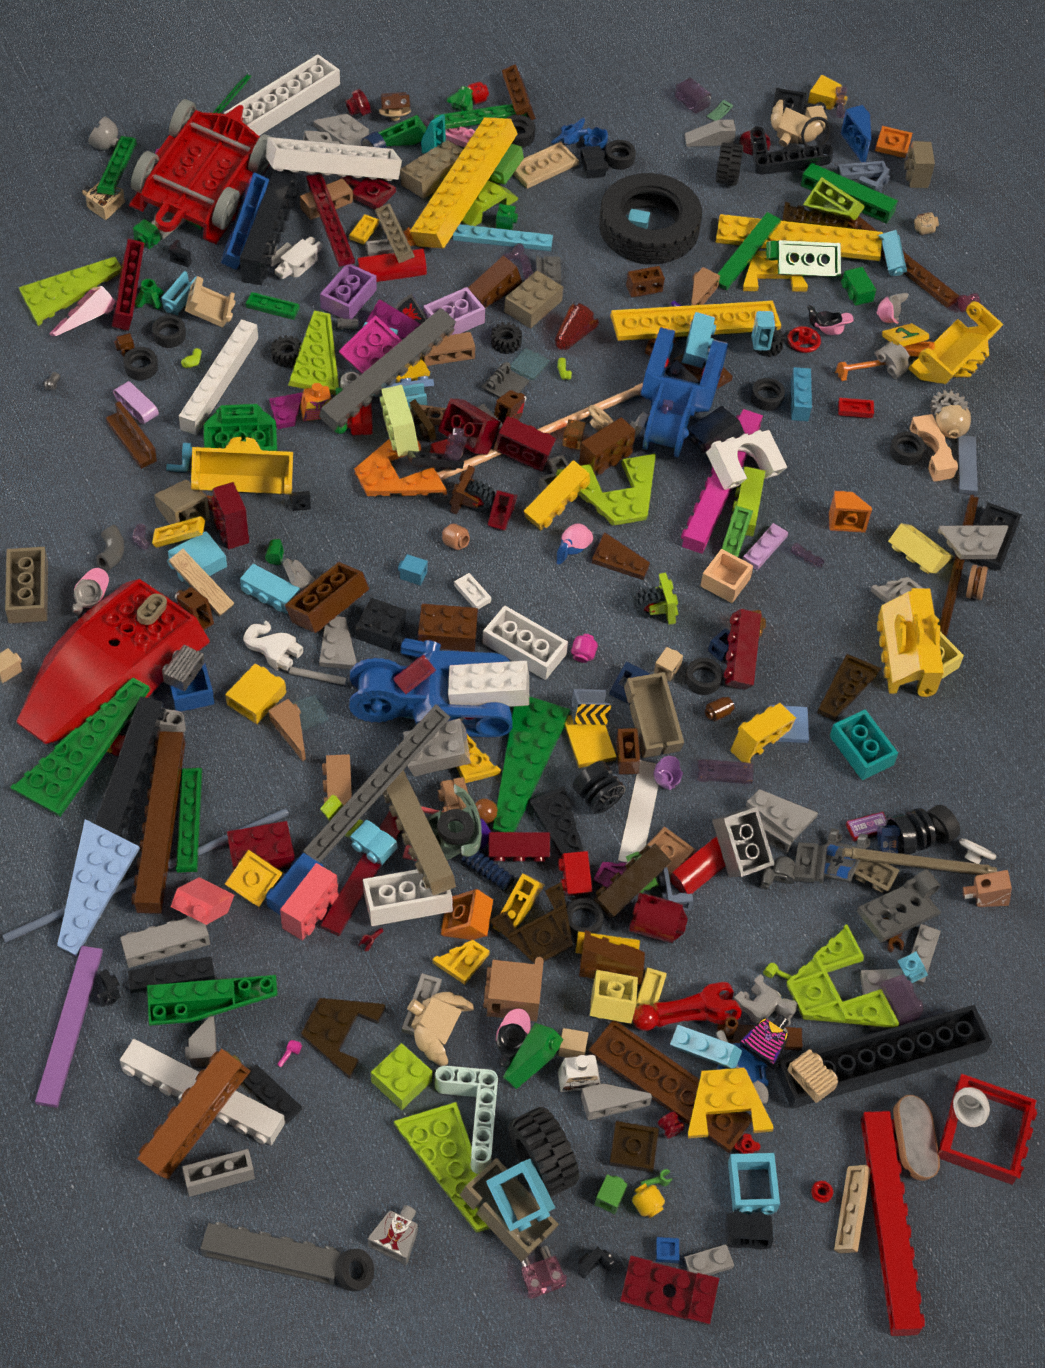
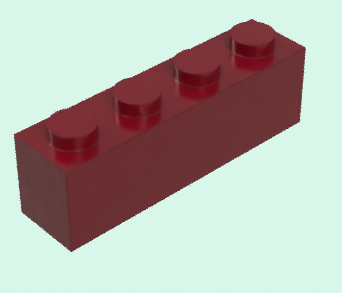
(742, 649)

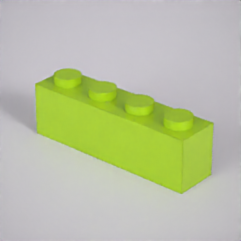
(750, 494)

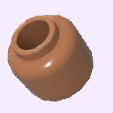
(455, 536)

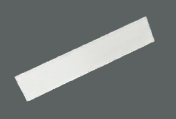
(640, 811)

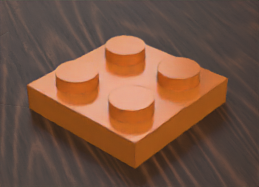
(893, 141)

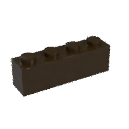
(631, 880)

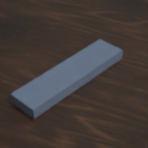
(967, 465)

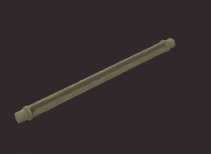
(918, 861)

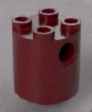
(658, 918)

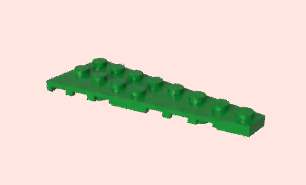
(527, 753)
(69, 765)

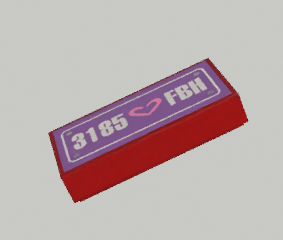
(865, 825)

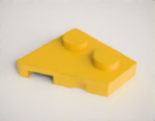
(463, 960)

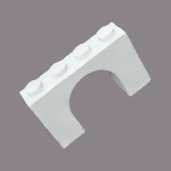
(759, 445)

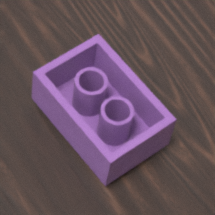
(348, 292)

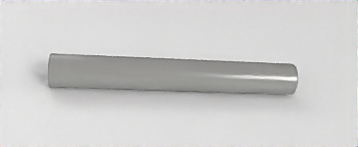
(317, 675)

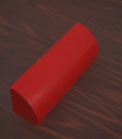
(388, 268)
(698, 868)

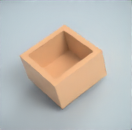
(726, 576)

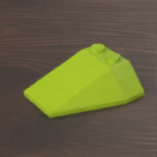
(488, 197)

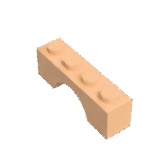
(942, 464)

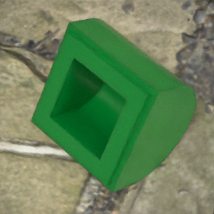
(274, 552)

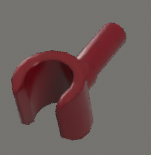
(368, 940)

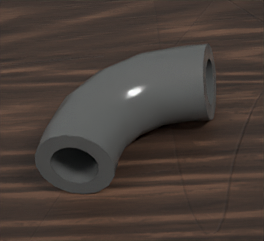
(114, 548)

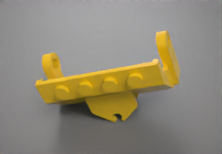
(958, 348)
(244, 465)
(911, 642)

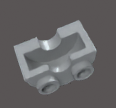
(895, 357)

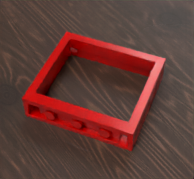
(1025, 1132)

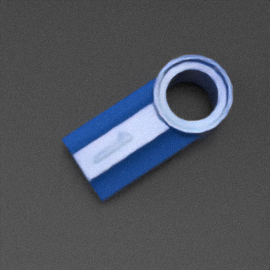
(417, 648)

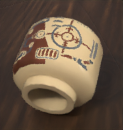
(926, 223)

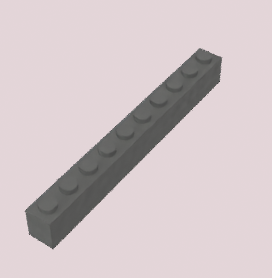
(387, 369)

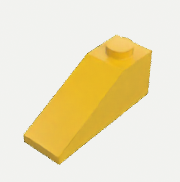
(522, 899)

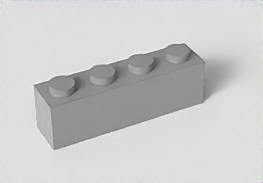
(164, 941)

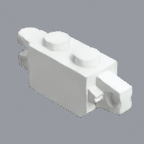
(298, 258)

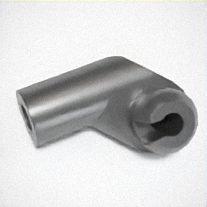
(50, 384)

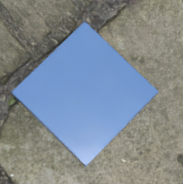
(799, 730)

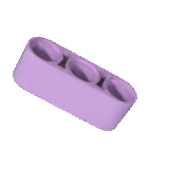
(135, 402)

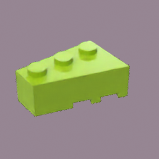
(832, 200)

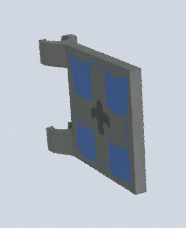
(841, 867)

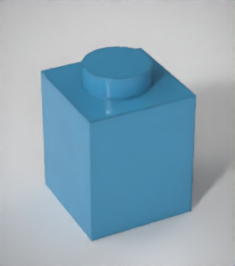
(413, 569)

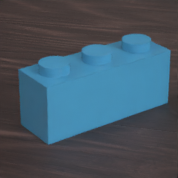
(801, 394)

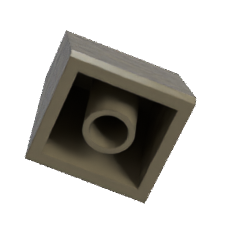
(182, 503)

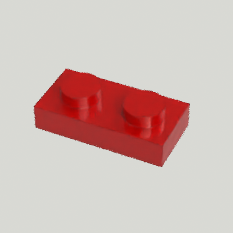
(856, 407)

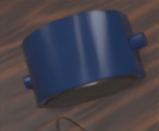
(373, 140)

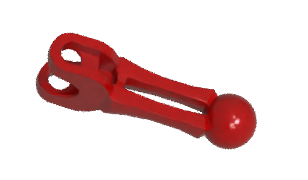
(701, 1006)

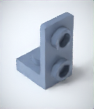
(878, 185)
(683, 898)

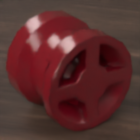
(671, 1125)

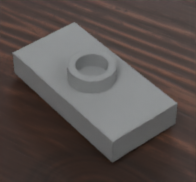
(378, 247)
(639, 424)

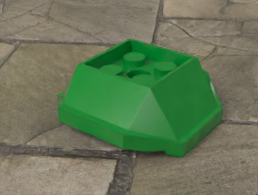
(242, 422)

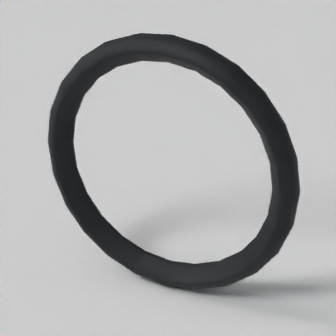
(808, 122)

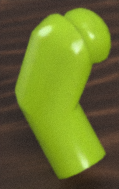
(193, 360)
(561, 365)

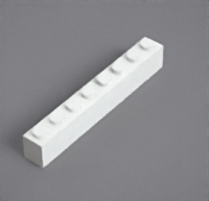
(218, 377)
(174, 1078)

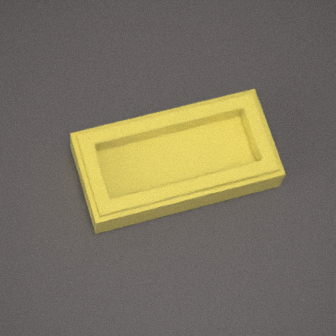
(651, 987)

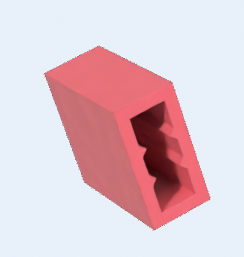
(202, 900)

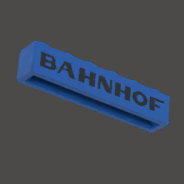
(244, 220)

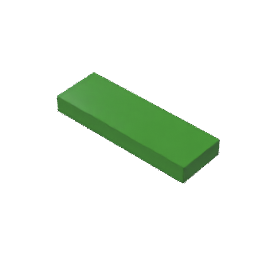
(737, 530)

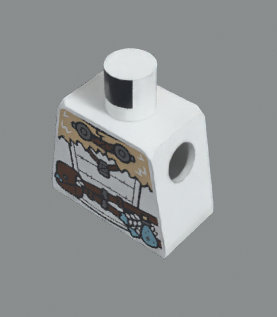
(578, 1072)

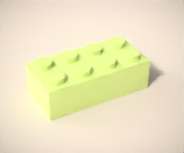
(398, 420)

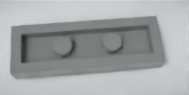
(925, 946)
(425, 989)

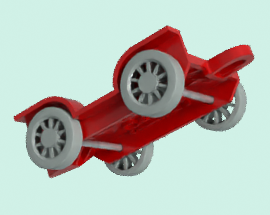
(200, 169)

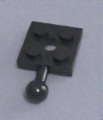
(796, 98)

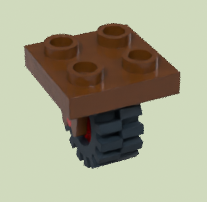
(471, 493)

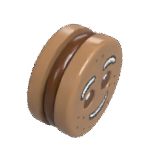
(976, 582)

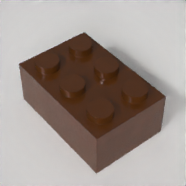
(607, 446)
(449, 625)

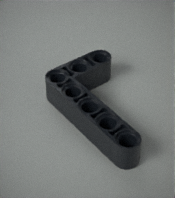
(785, 157)

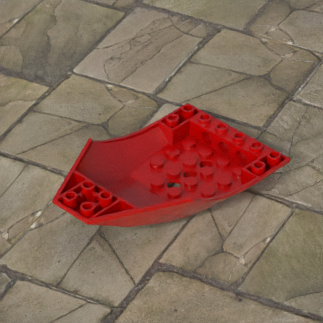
(88, 671)

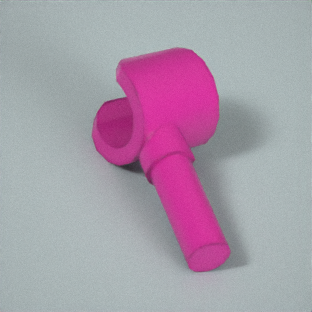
(292, 1047)

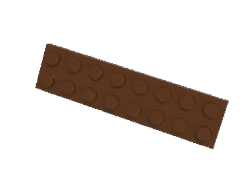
(665, 1080)

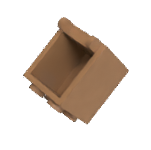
(513, 987)

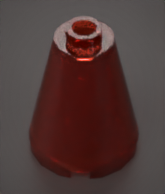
(575, 326)

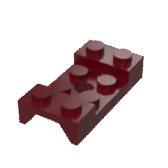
(693, 1295)

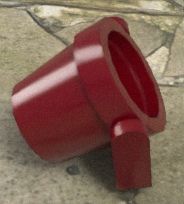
(358, 103)

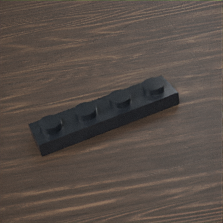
(177, 972)

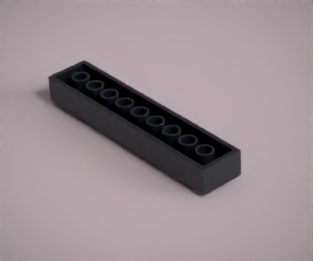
(894, 1053)

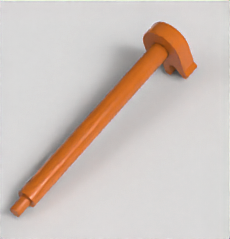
(842, 367)

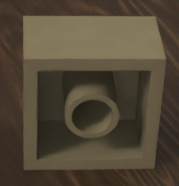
(919, 164)

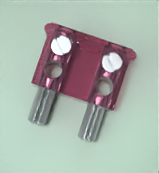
(546, 1275)

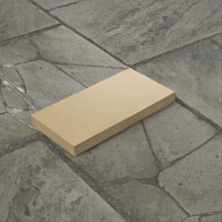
(545, 165)

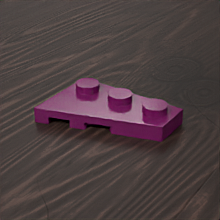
(394, 318)

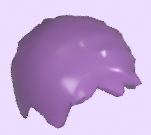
(668, 772)

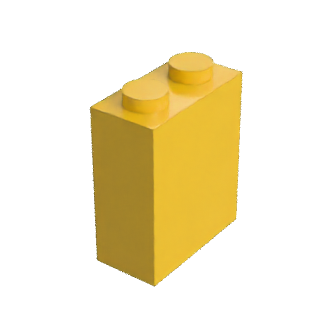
(256, 693)

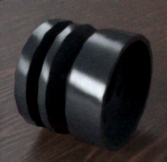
(599, 787)
(915, 831)

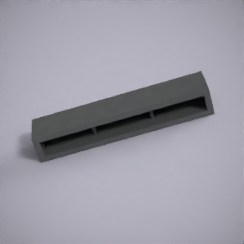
(270, 1253)

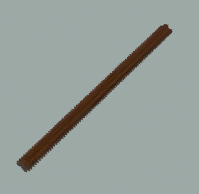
(956, 571)

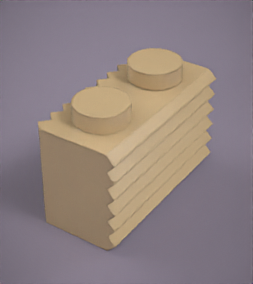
(813, 1075)

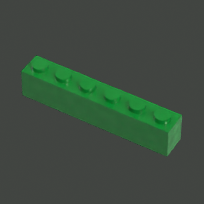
(876, 204)

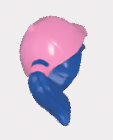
(573, 541)

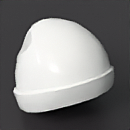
(971, 1107)

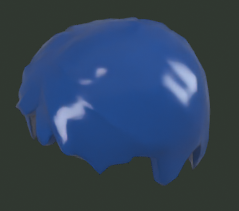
(596, 138)

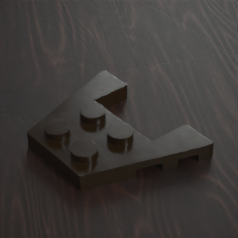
(544, 936)
(331, 1024)

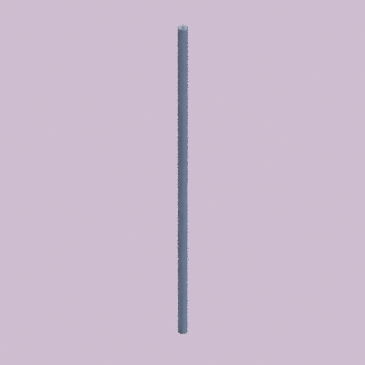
(130, 881)

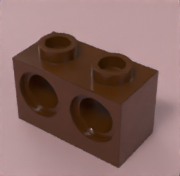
(645, 281)

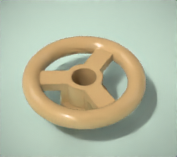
(600, 418)

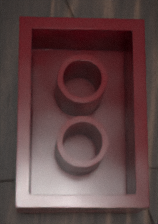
(477, 425)
(524, 443)
(230, 515)
(267, 841)

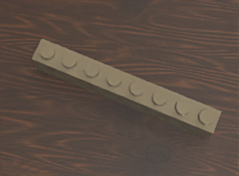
(419, 836)

